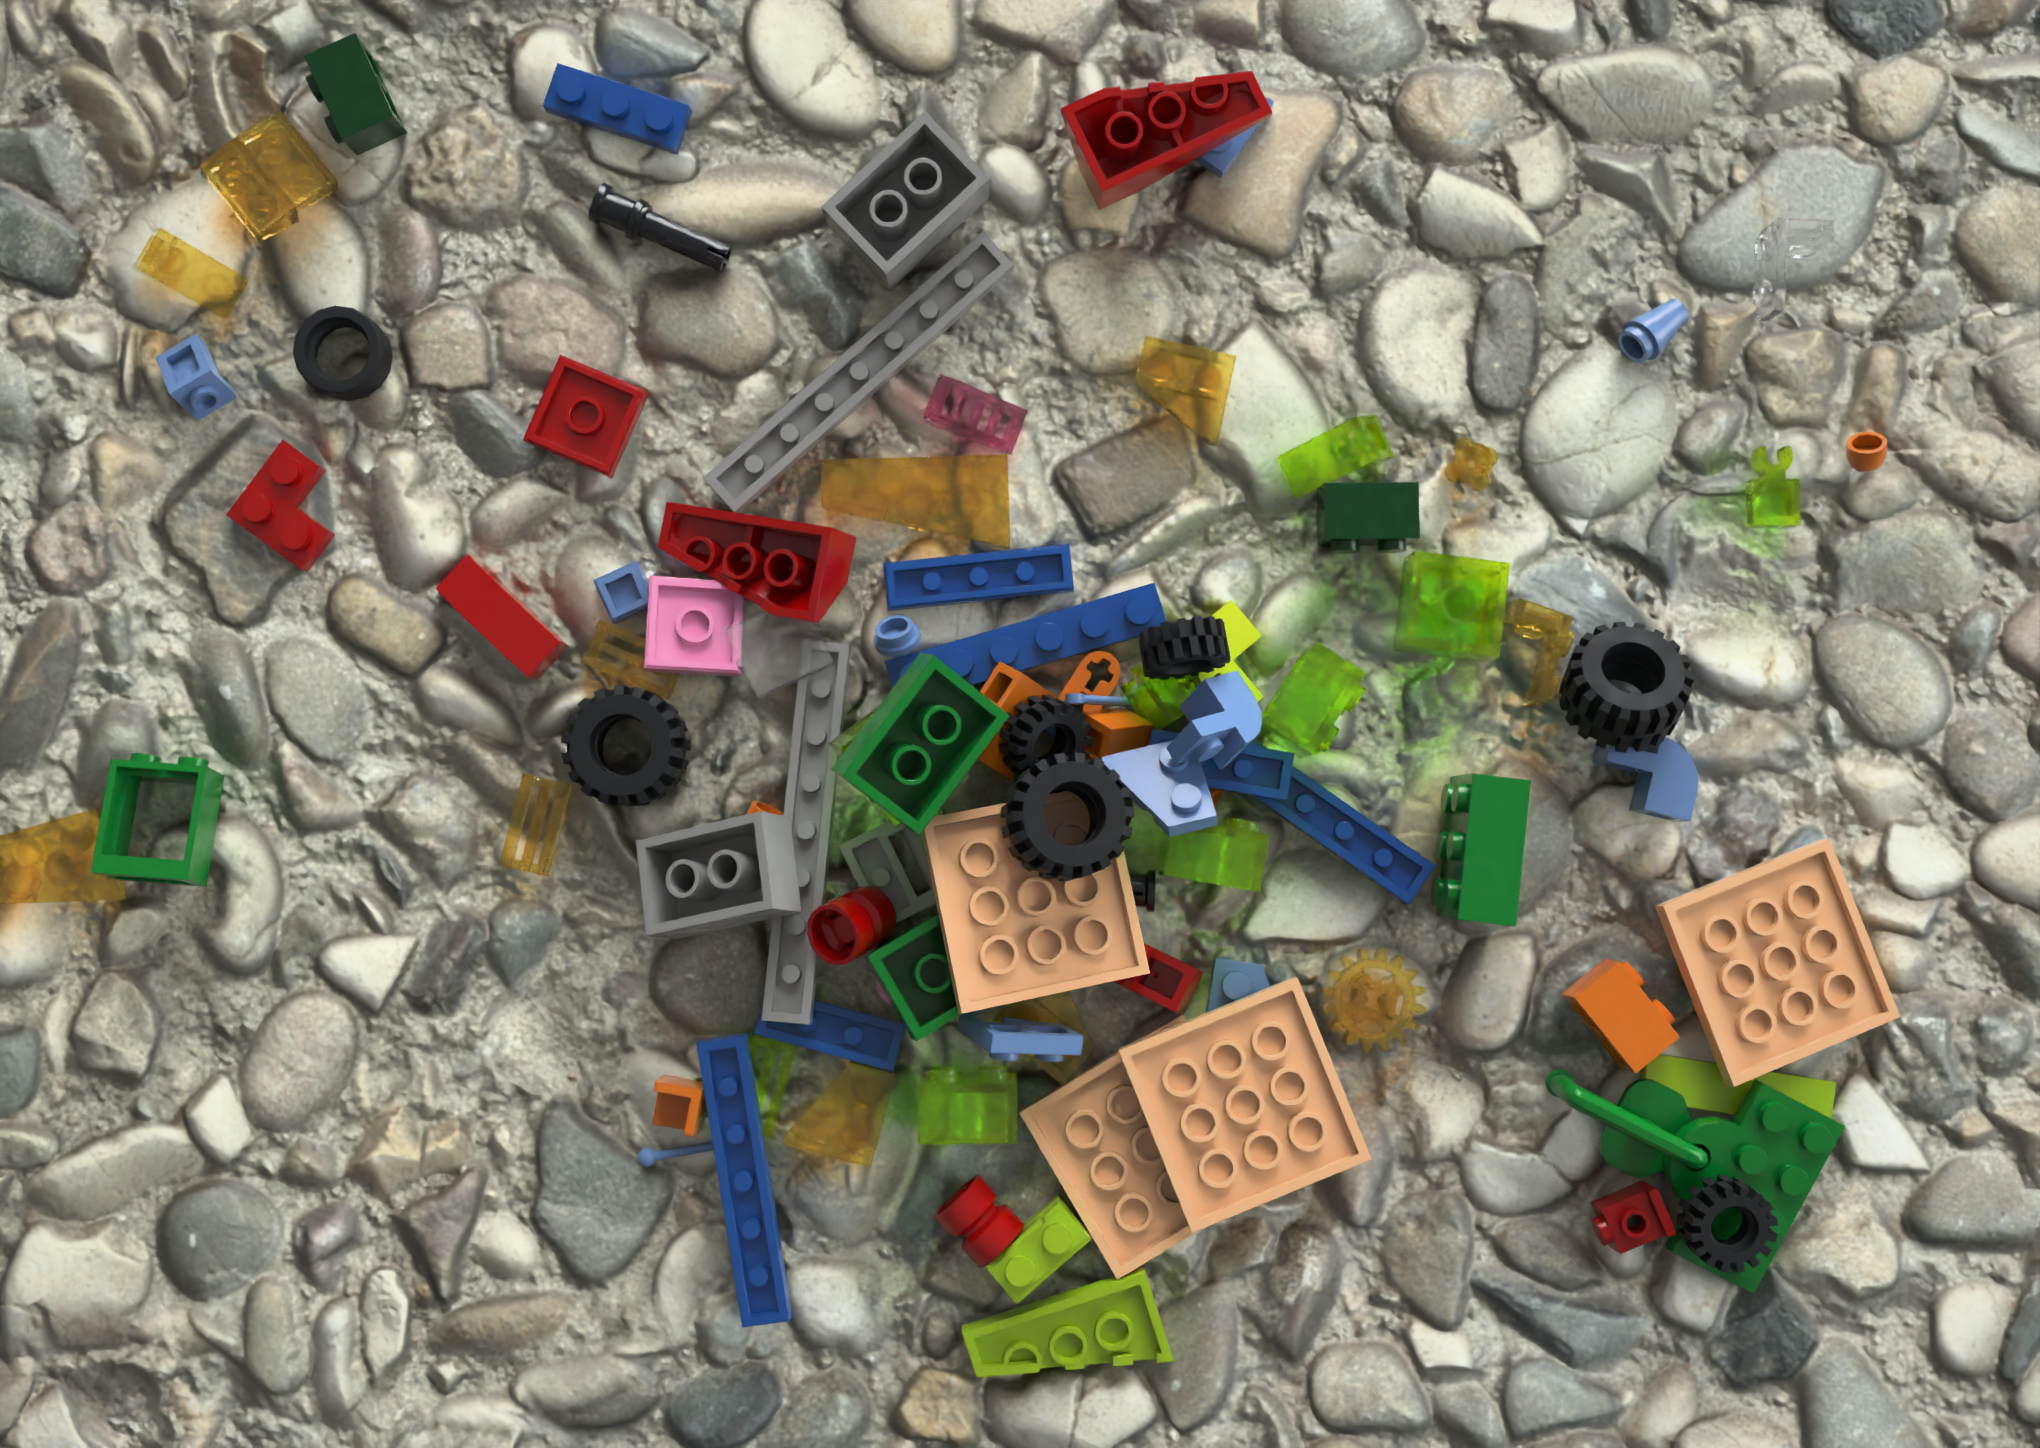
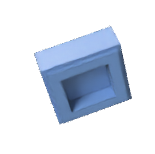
(623, 592)

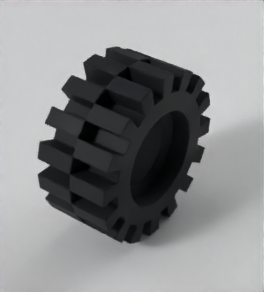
(1184, 648)
(1032, 721)
(1748, 1239)

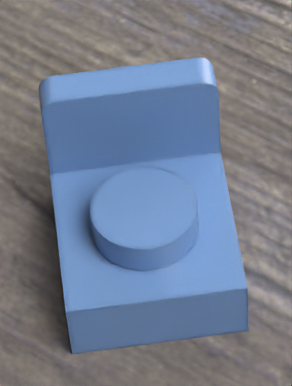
(194, 377)

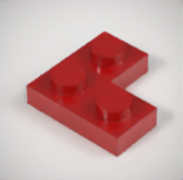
(271, 506)

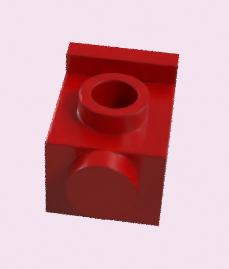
(1615, 1209)

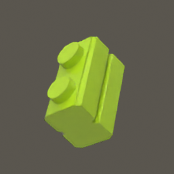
(1039, 1249)

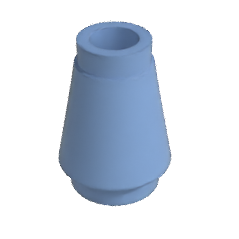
(1652, 331)

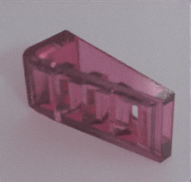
(964, 392)

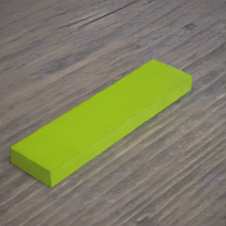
(1705, 1090)

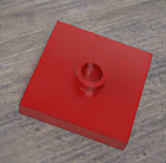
(586, 416)

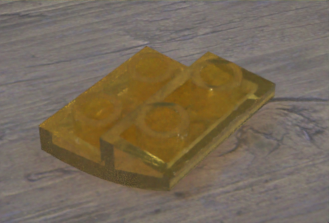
(269, 175)

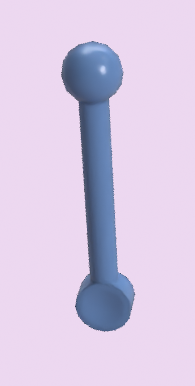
(1078, 698)
(648, 1156)

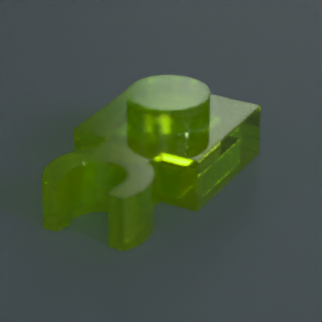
(1772, 498)

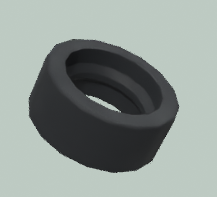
(313, 333)

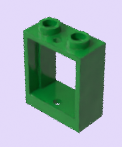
(118, 815)

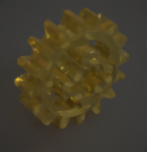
(1391, 988)

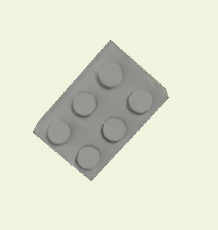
(907, 200)
(718, 875)

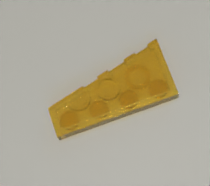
(933, 493)
(54, 863)

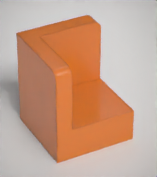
(1115, 731)
(679, 1104)

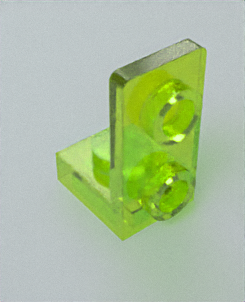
(1335, 454)

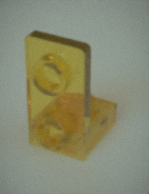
(190, 272)
(1532, 622)

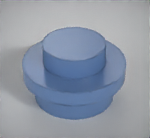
(896, 636)

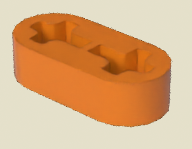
(1082, 676)

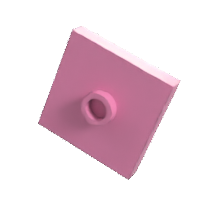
(689, 627)

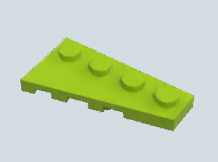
(1076, 1328)

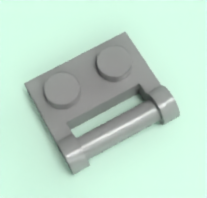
(878, 866)

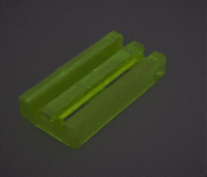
(783, 1077)

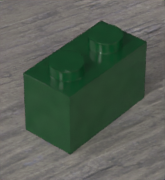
(355, 95)
(1368, 516)

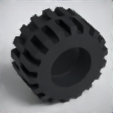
(1631, 657)
(586, 746)
(1105, 808)

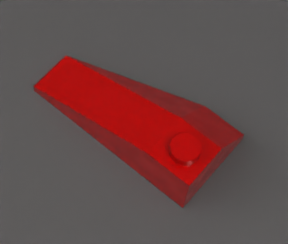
(1148, 132)
(773, 562)

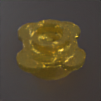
(1484, 460)

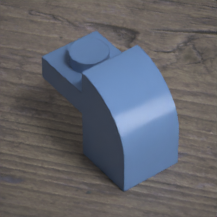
(1221, 720)
(1664, 781)

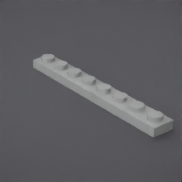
(859, 373)
(811, 806)

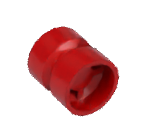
(851, 925)
(983, 1225)

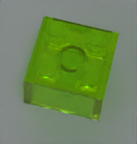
(1451, 606)
(1311, 700)
(1217, 855)
(967, 1105)

